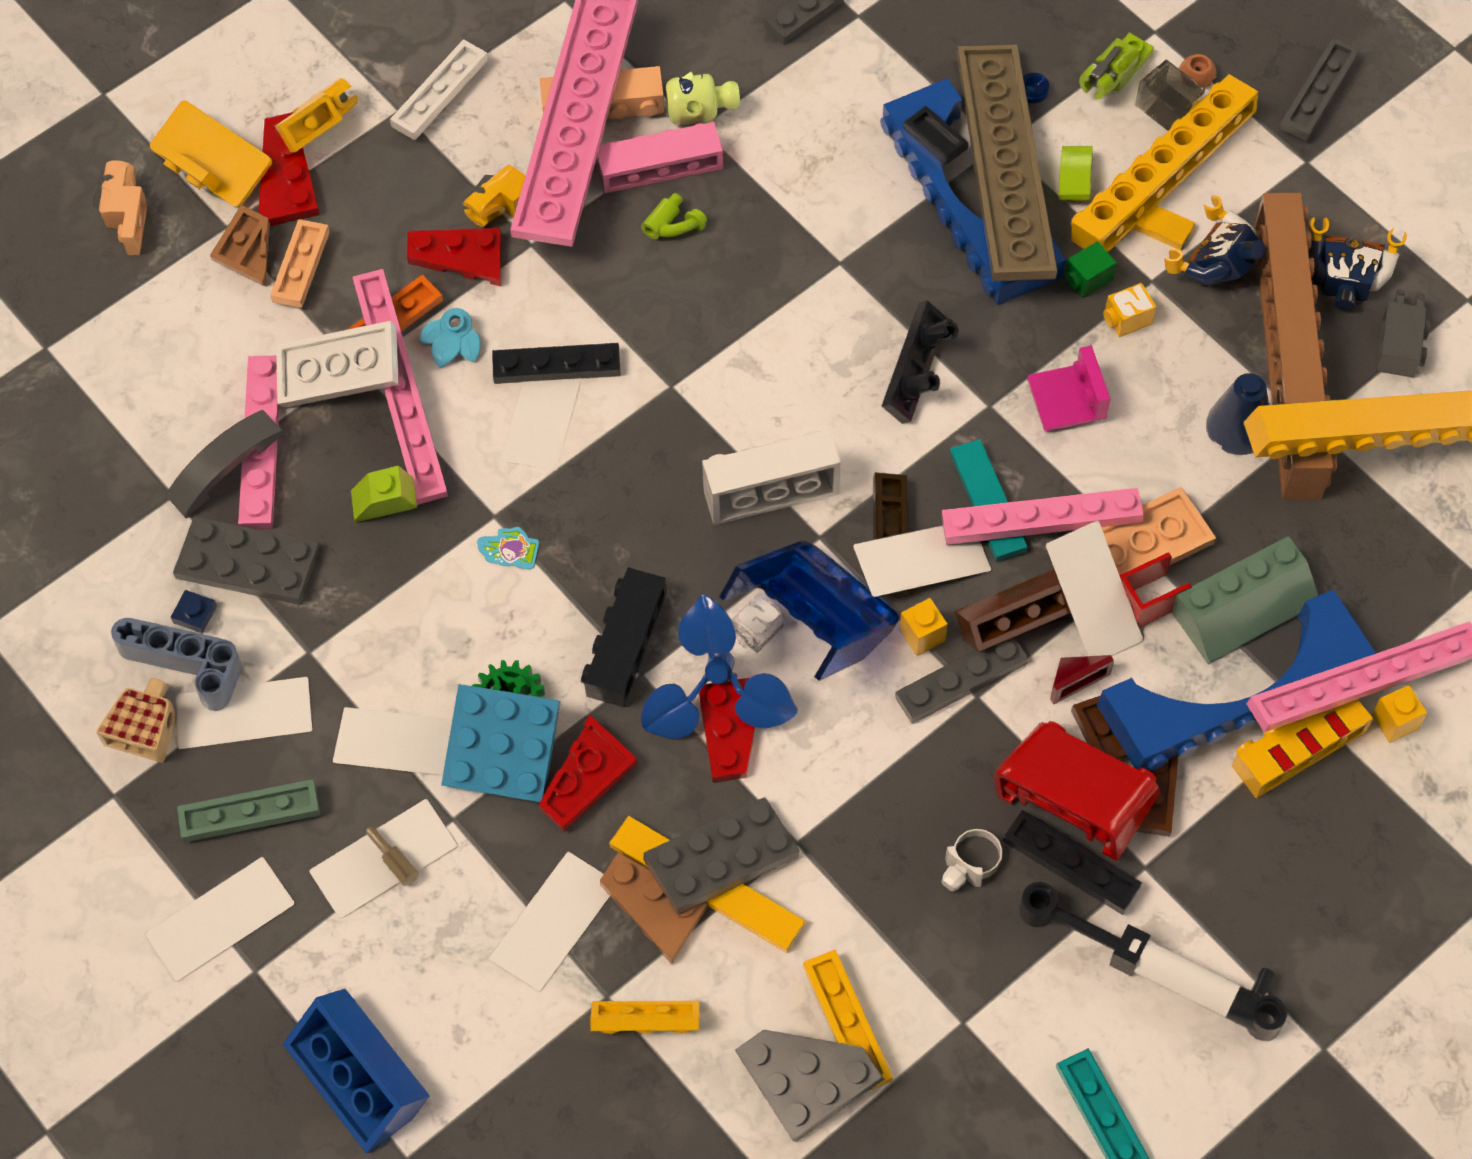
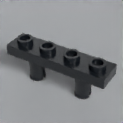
(912, 369)

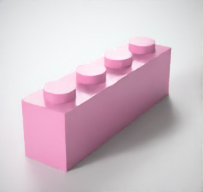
(659, 157)

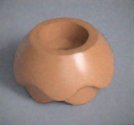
(1205, 67)

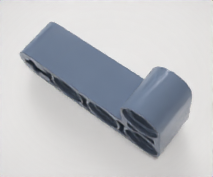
(138, 642)

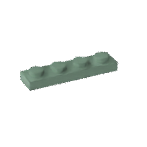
(248, 810)

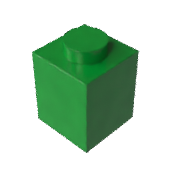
(1090, 269)

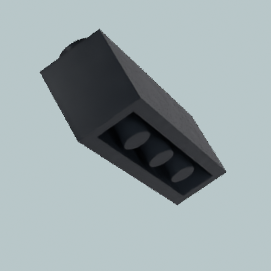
(625, 637)

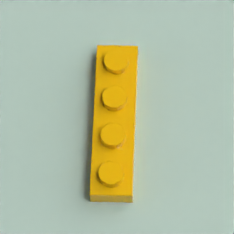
(843, 1009)

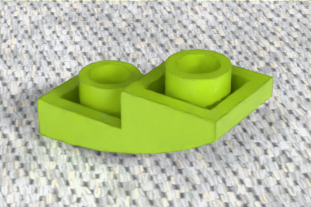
(1075, 173)

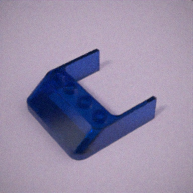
(822, 598)

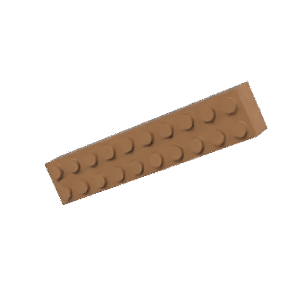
(1291, 331)

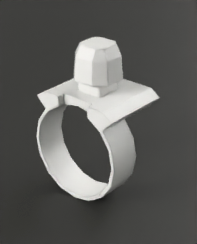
(960, 871)

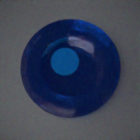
(1036, 87)

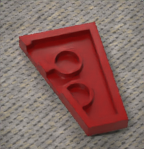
(458, 250)
(726, 735)
(587, 774)

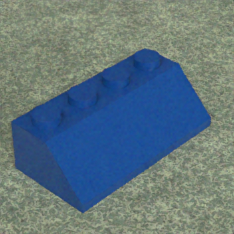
(355, 1069)

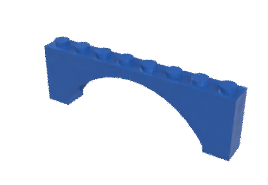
(923, 166)
(1159, 727)

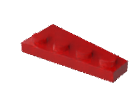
(287, 185)

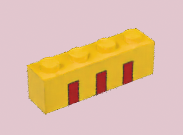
(1298, 745)

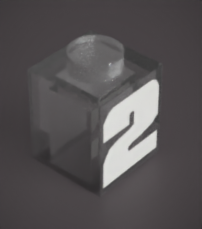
(758, 623)

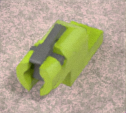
(1116, 65)

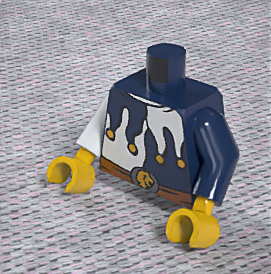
(1223, 253)
(1350, 266)

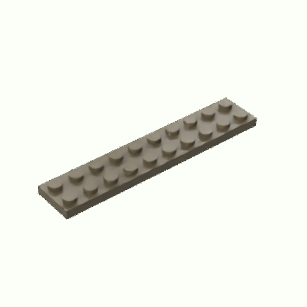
(1006, 164)

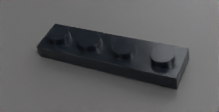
(556, 363)
(1072, 862)

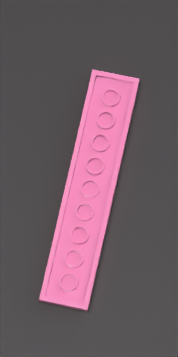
(573, 121)

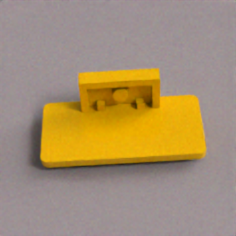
(210, 154)

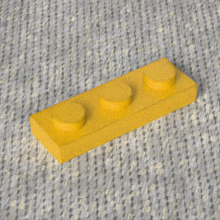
(645, 1016)

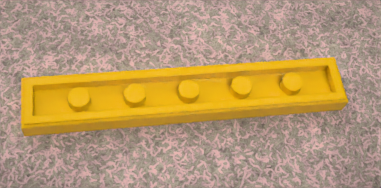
(738, 904)

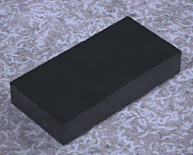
(935, 135)

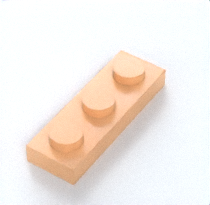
(300, 263)

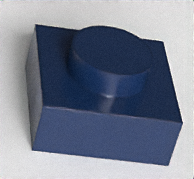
(193, 611)

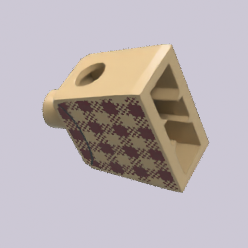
(140, 722)

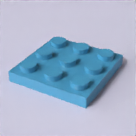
(500, 743)

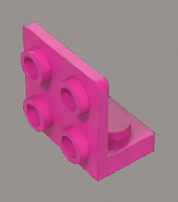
(1071, 393)

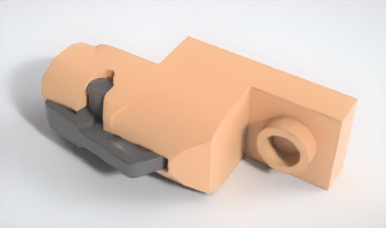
(122, 204)

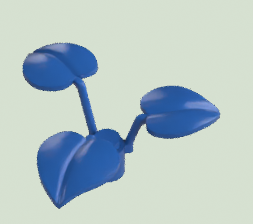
(709, 630)

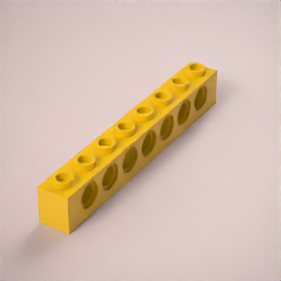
(1165, 164)

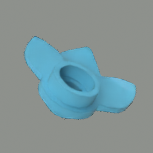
(450, 341)

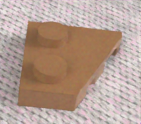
(245, 245)

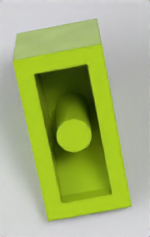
(383, 494)

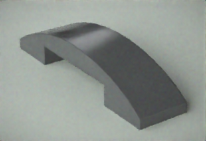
(219, 459)

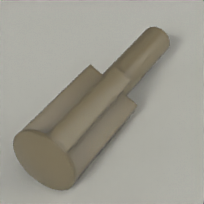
(393, 858)

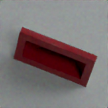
(1078, 673)

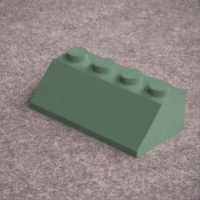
(1245, 600)

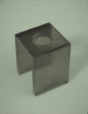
(1167, 94)

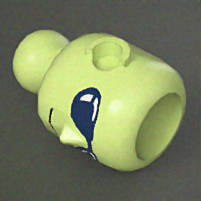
(696, 98)

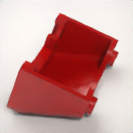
(1078, 785)

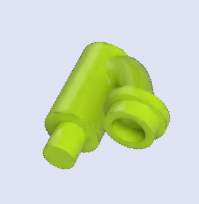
(659, 220)

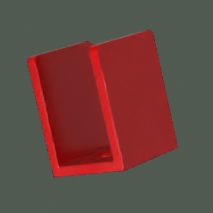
(1142, 576)

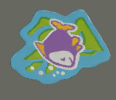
(509, 548)

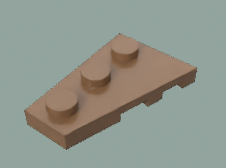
(644, 901)

